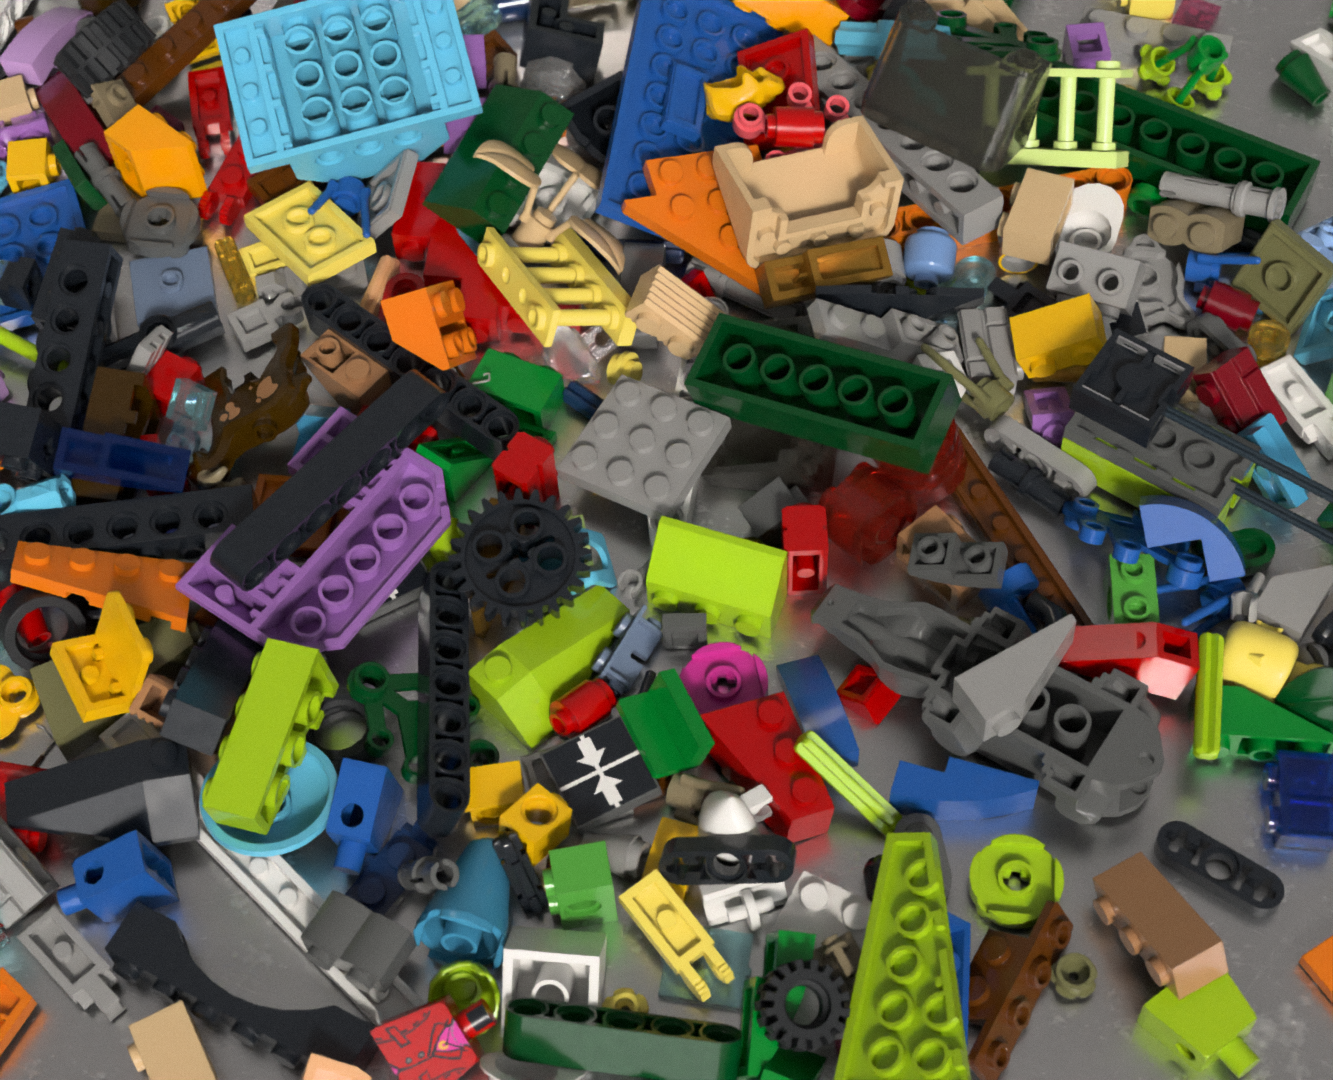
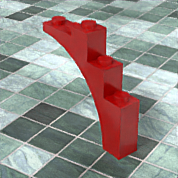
(429, 238)

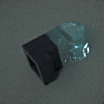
(14, 282)

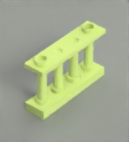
(1064, 150)

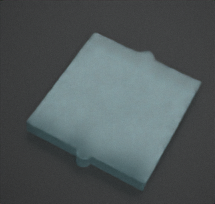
(736, 952)

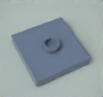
(172, 284)

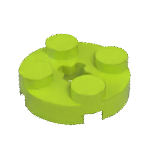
(997, 900)

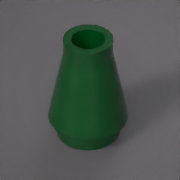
(1302, 77)

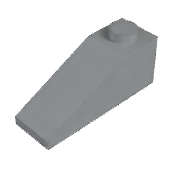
(1004, 687)

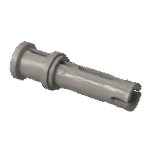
(1240, 198)

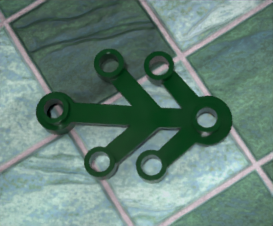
(1003, 38)
(386, 695)

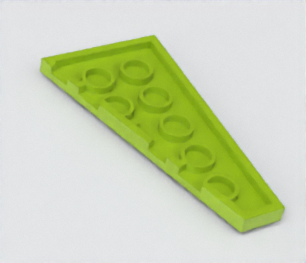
(906, 987)

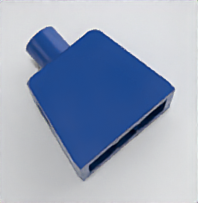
(362, 812)
(117, 877)

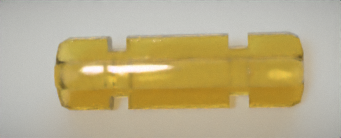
(235, 270)

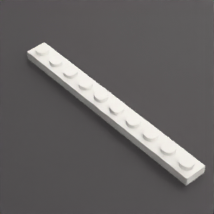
(275, 888)

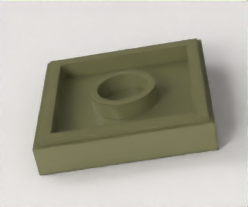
(1288, 278)

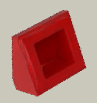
(867, 694)

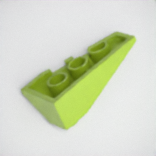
(544, 663)

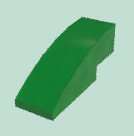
(780, 948)

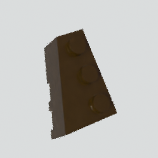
(122, 406)

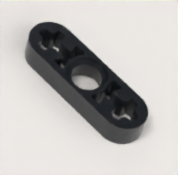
(740, 846)
(1223, 888)

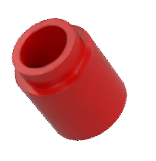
(794, 126)
(582, 708)

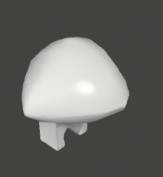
(731, 814)

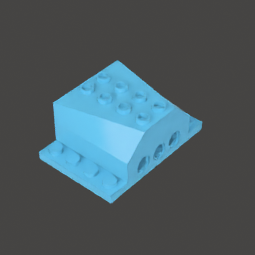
(346, 83)

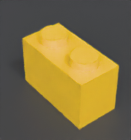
(1058, 336)

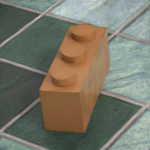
(1159, 926)

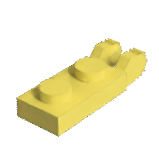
(674, 931)

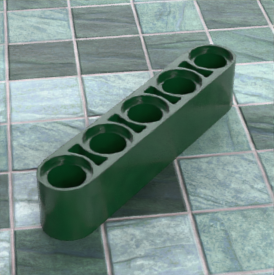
(620, 1041)

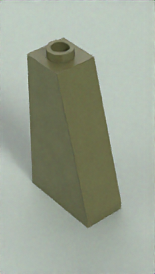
(73, 736)

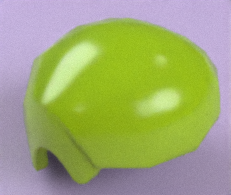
(466, 984)

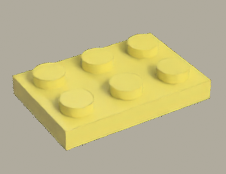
(306, 243)

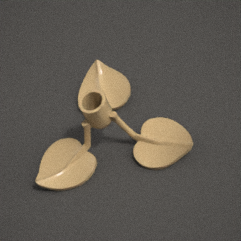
(538, 224)

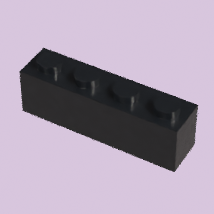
(209, 688)

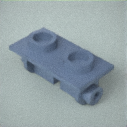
(634, 636)

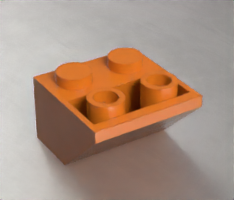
(432, 325)

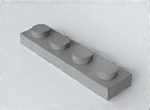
(1130, 33)

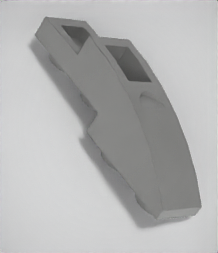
(892, 336)

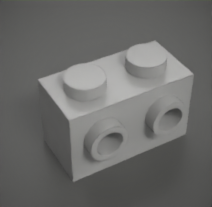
(1108, 278)

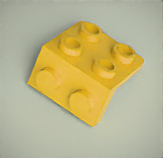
(106, 667)

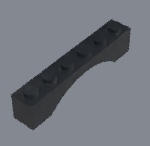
(158, 953)

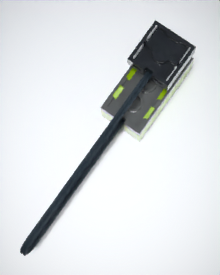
(1150, 445)

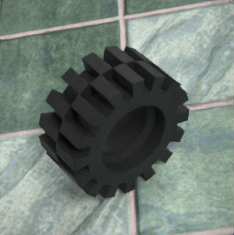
(830, 999)

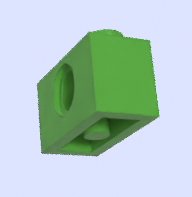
(1130, 591)
(580, 885)

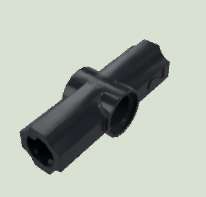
(188, 330)

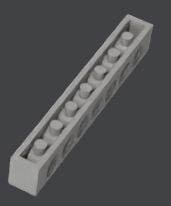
(935, 182)

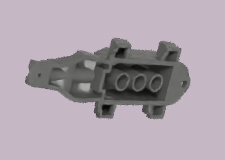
(1080, 738)

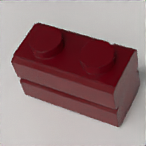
(1236, 390)

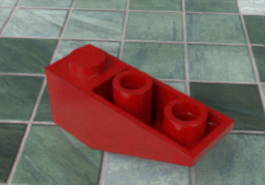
(1146, 651)

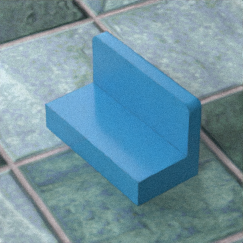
(1274, 443)

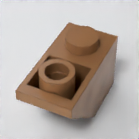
(346, 372)

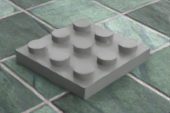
(644, 448)

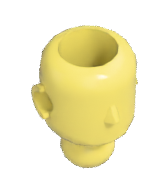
(1260, 659)

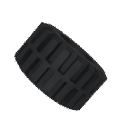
(104, 47)

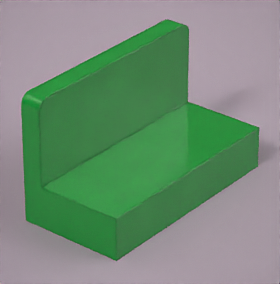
(666, 726)

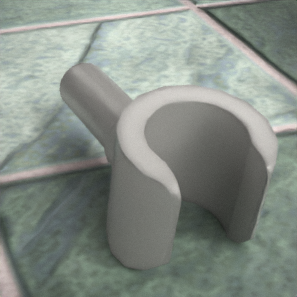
(638, 576)
(1246, 601)

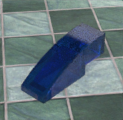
(121, 461)

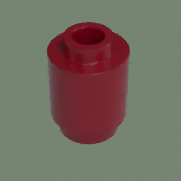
(1229, 304)

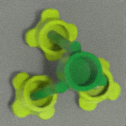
(1203, 60)

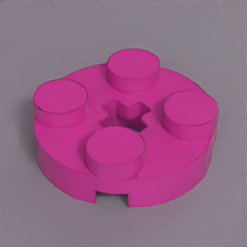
(728, 662)

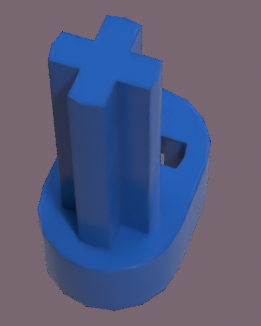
(1016, 585)

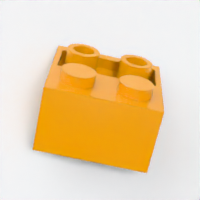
(154, 154)

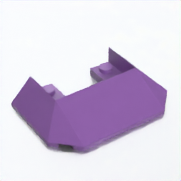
(351, 572)

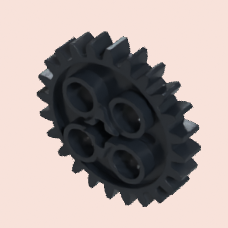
(542, 587)

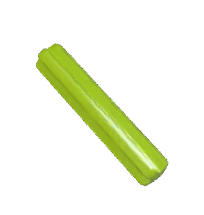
(1208, 697)
(847, 782)

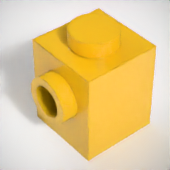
(31, 164)

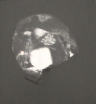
(572, 355)

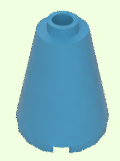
(472, 915)

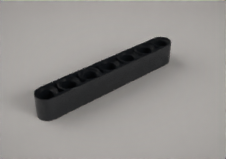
(333, 310)
(329, 480)
(442, 704)

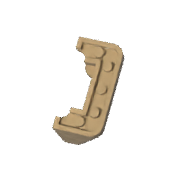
(810, 196)

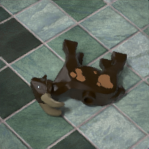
(253, 411)

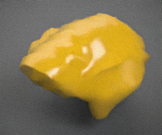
(746, 87)

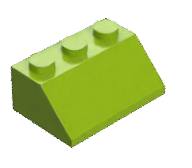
(717, 575)

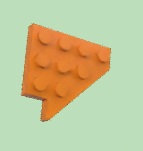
(692, 213)

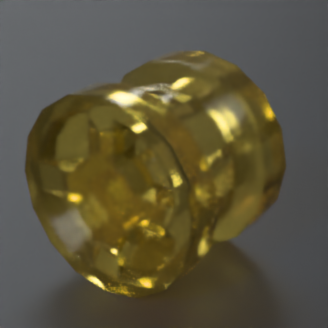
(1275, 339)

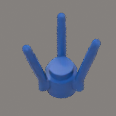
(350, 197)
(1207, 267)
(1214, 601)

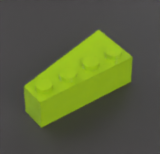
(268, 735)

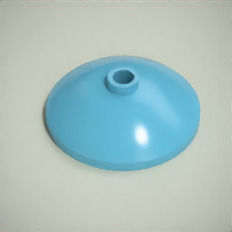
(300, 815)

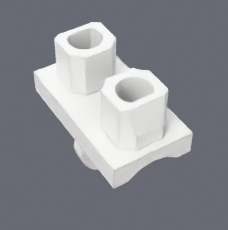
(741, 901)

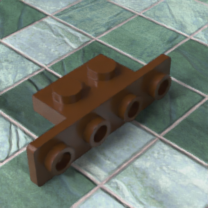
(1007, 983)

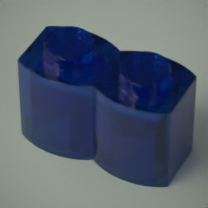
(1300, 800)

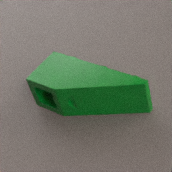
(1260, 728)

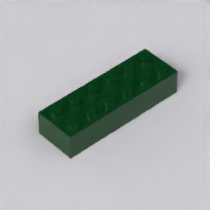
(824, 392)

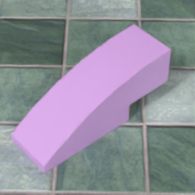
(38, 43)

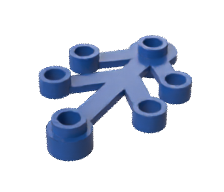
(1129, 541)

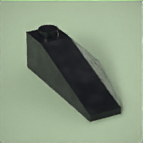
(594, 115)
(934, 306)
(112, 793)

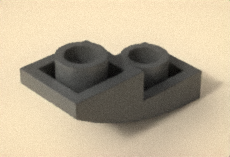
(958, 563)

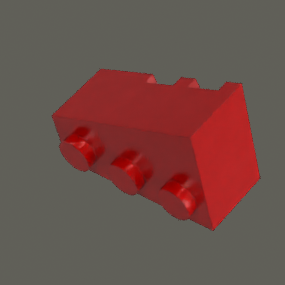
(757, 748)

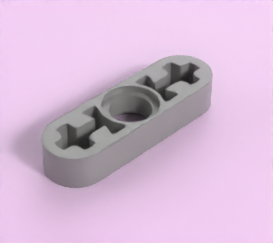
(1036, 451)

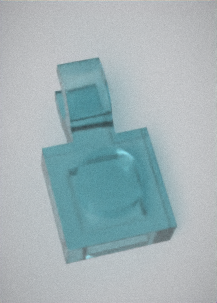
(191, 412)

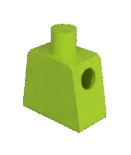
(1204, 1025)

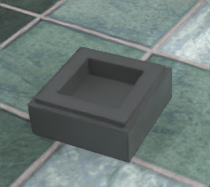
(684, 630)

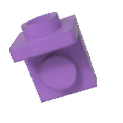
(1048, 412)

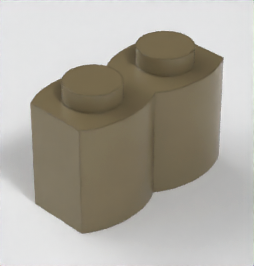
(1194, 224)

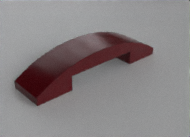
(72, 115)

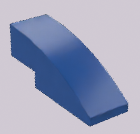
(818, 705)
(961, 791)

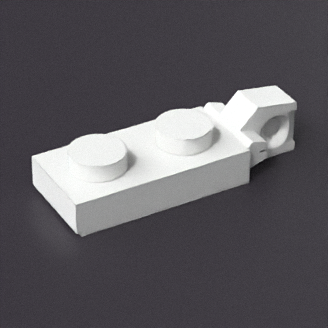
(1302, 402)

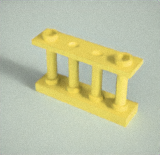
(571, 265)

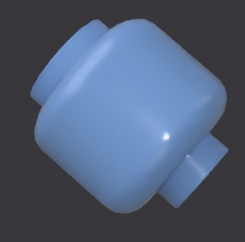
(929, 257)

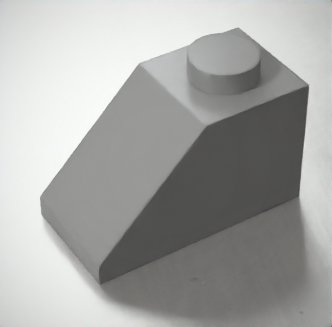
(1295, 600)

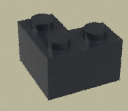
(555, 34)

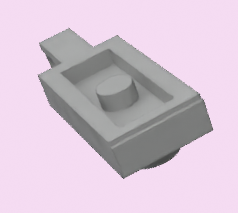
(349, 282)
(72, 962)

